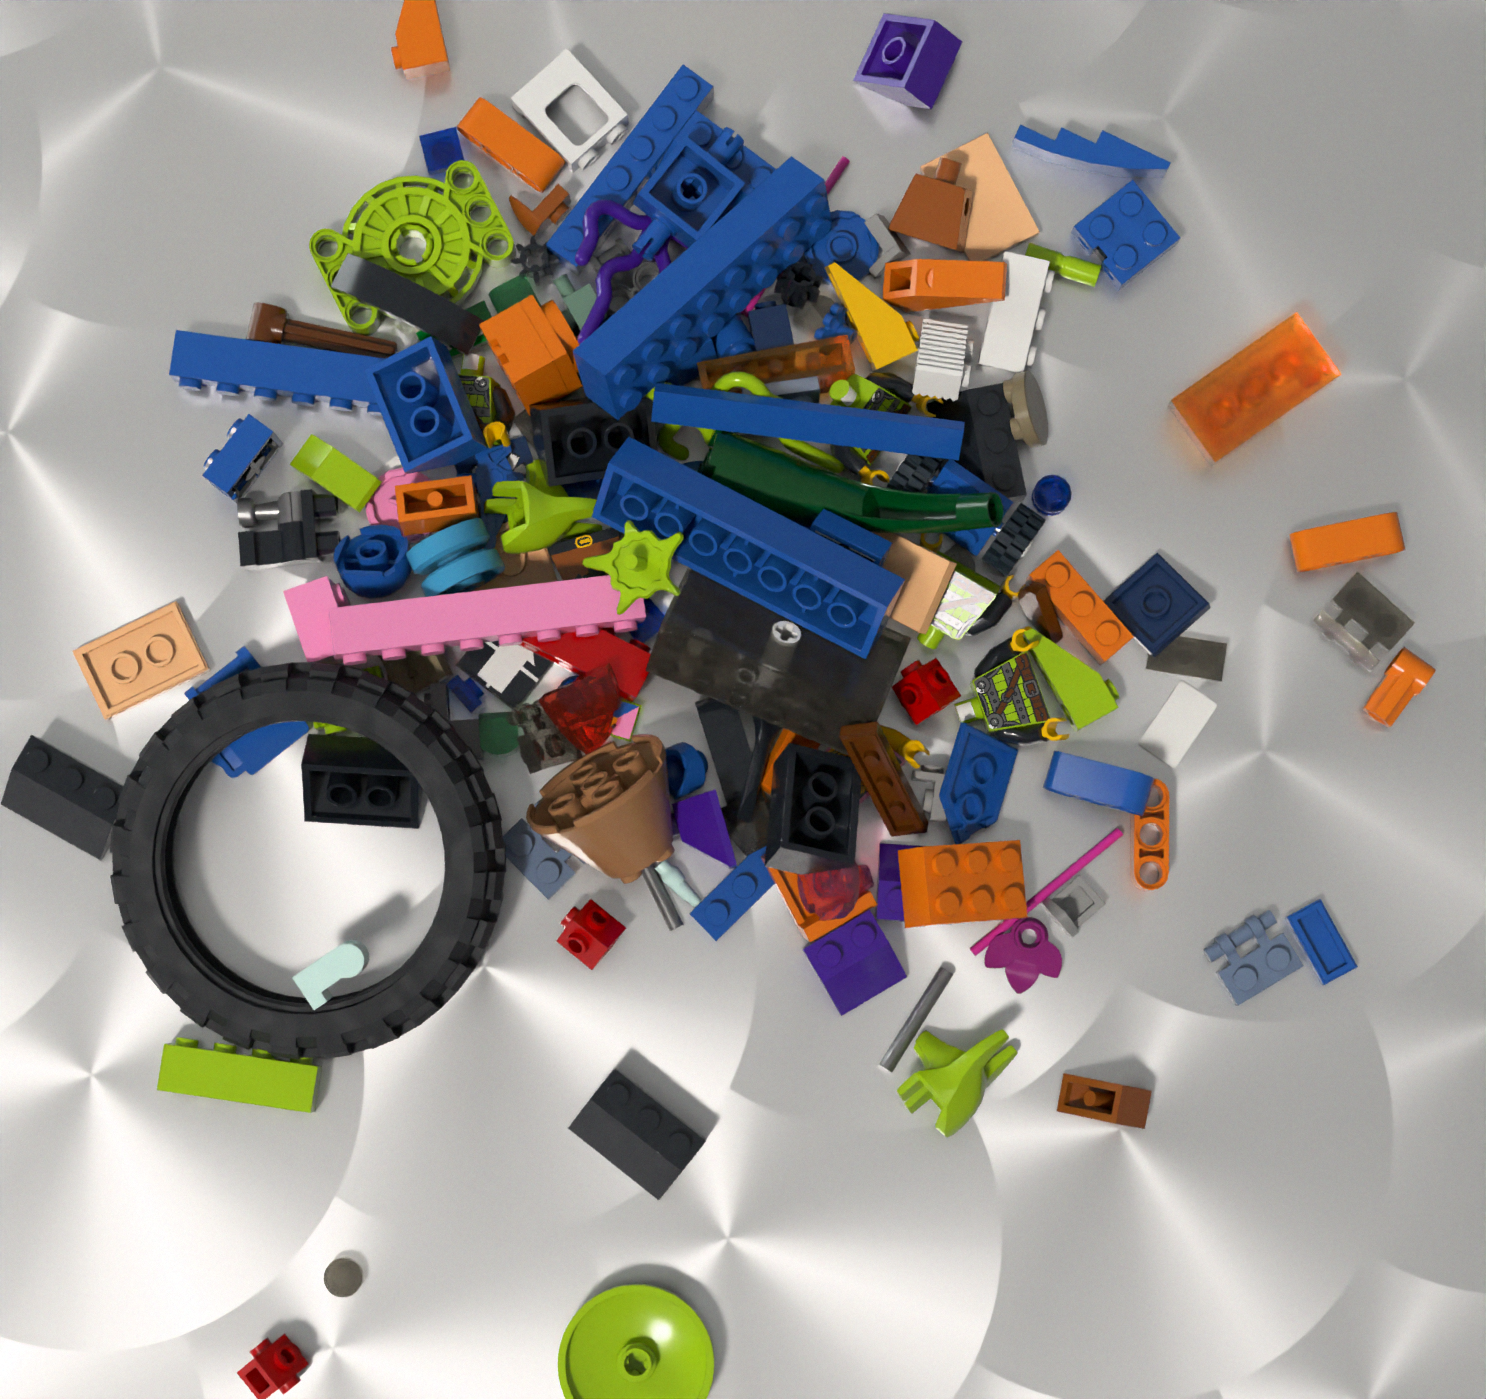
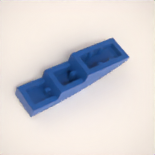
(1106, 156)

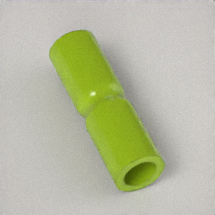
(1067, 266)

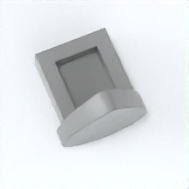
(889, 242)
(1073, 905)

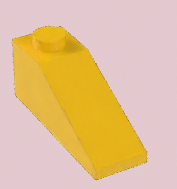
(879, 327)

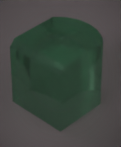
(511, 293)
(498, 736)

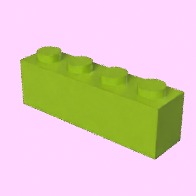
(238, 1076)

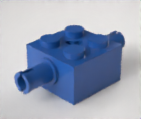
(683, 169)

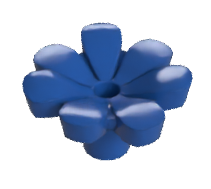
(836, 324)

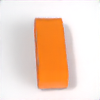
(510, 145)
(1347, 542)
(1158, 853)

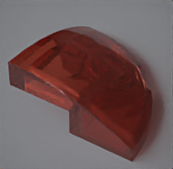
(585, 708)

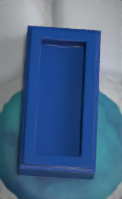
(1321, 942)

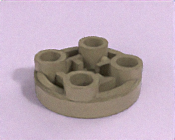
(1029, 409)

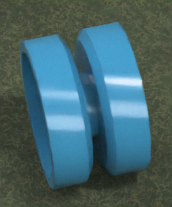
(455, 559)

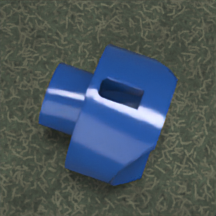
(685, 769)

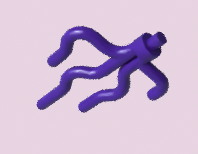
(616, 264)

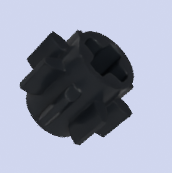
(535, 271)
(798, 285)

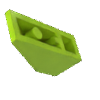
(1074, 684)

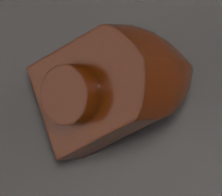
(551, 210)

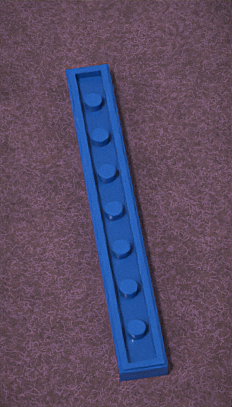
(807, 421)

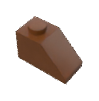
(1104, 1101)

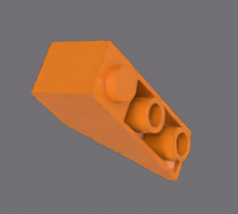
(942, 283)

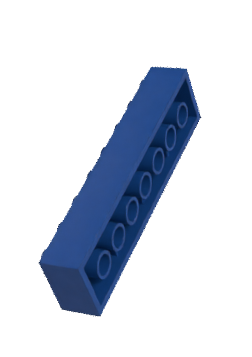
(704, 288)
(750, 547)

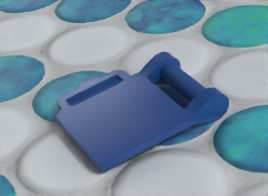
(260, 746)

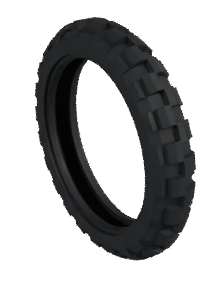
(151, 902)

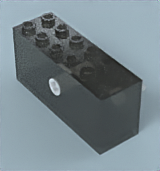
(769, 664)

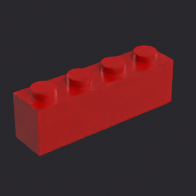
(588, 653)

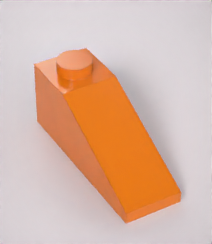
(420, 40)

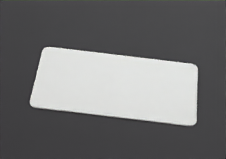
(1177, 724)

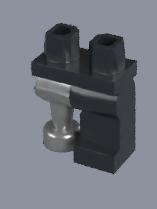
(298, 530)

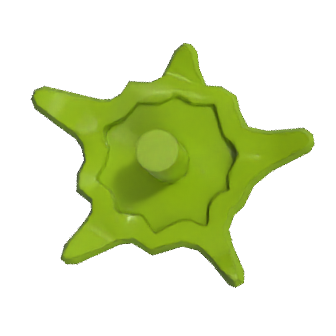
(638, 565)

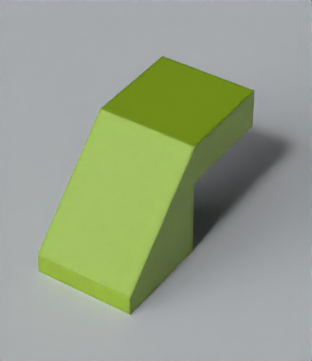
(335, 473)

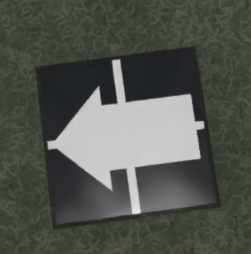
(506, 671)

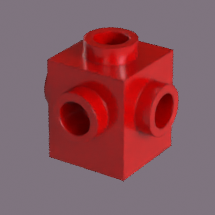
(925, 689)
(589, 933)
(273, 1367)

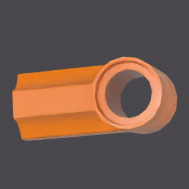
(1403, 680)

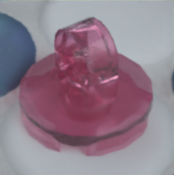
(834, 892)

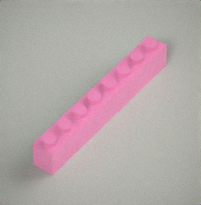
(478, 618)

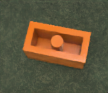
(435, 504)

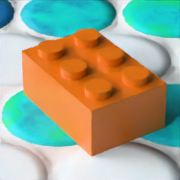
(962, 883)

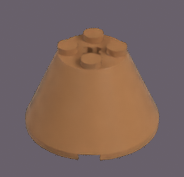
(610, 808)

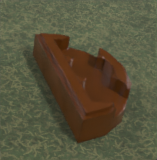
(1040, 611)

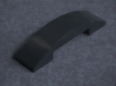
(408, 302)

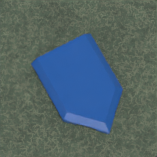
(975, 781)

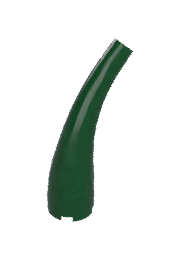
(804, 490)

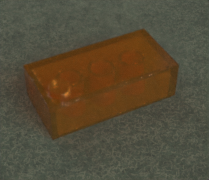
(1254, 389)

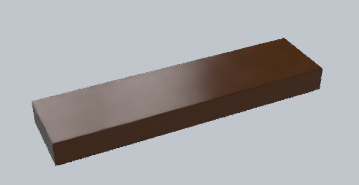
(884, 778)

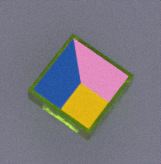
(626, 720)

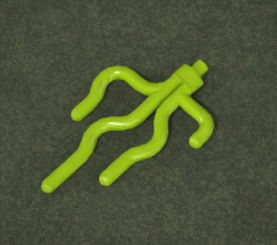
(757, 388)

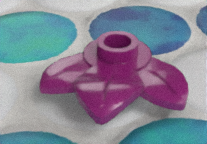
(1022, 960)

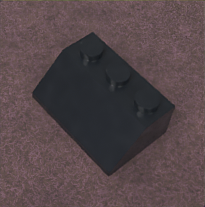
(580, 437)
(987, 440)
(357, 784)
(63, 796)
(812, 811)
(637, 1133)

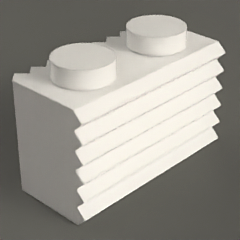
(941, 360)

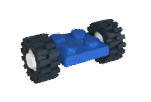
(1013, 539)

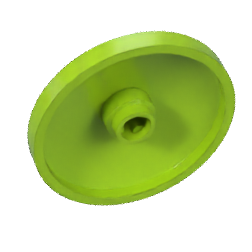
(636, 1346)

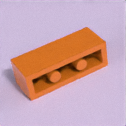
(1081, 608)

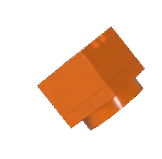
(534, 351)

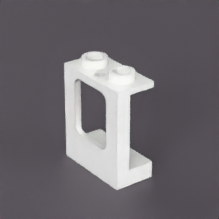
(547, 87)

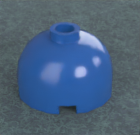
(374, 561)

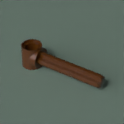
(273, 325)

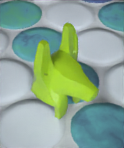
(539, 513)
(954, 1077)

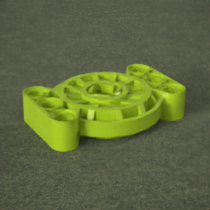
(423, 214)

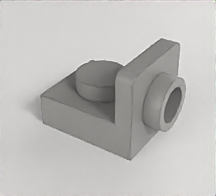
(932, 801)

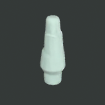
(674, 879)

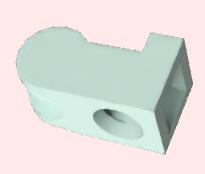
(341, 962)

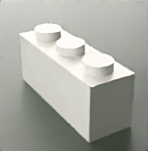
(1012, 321)

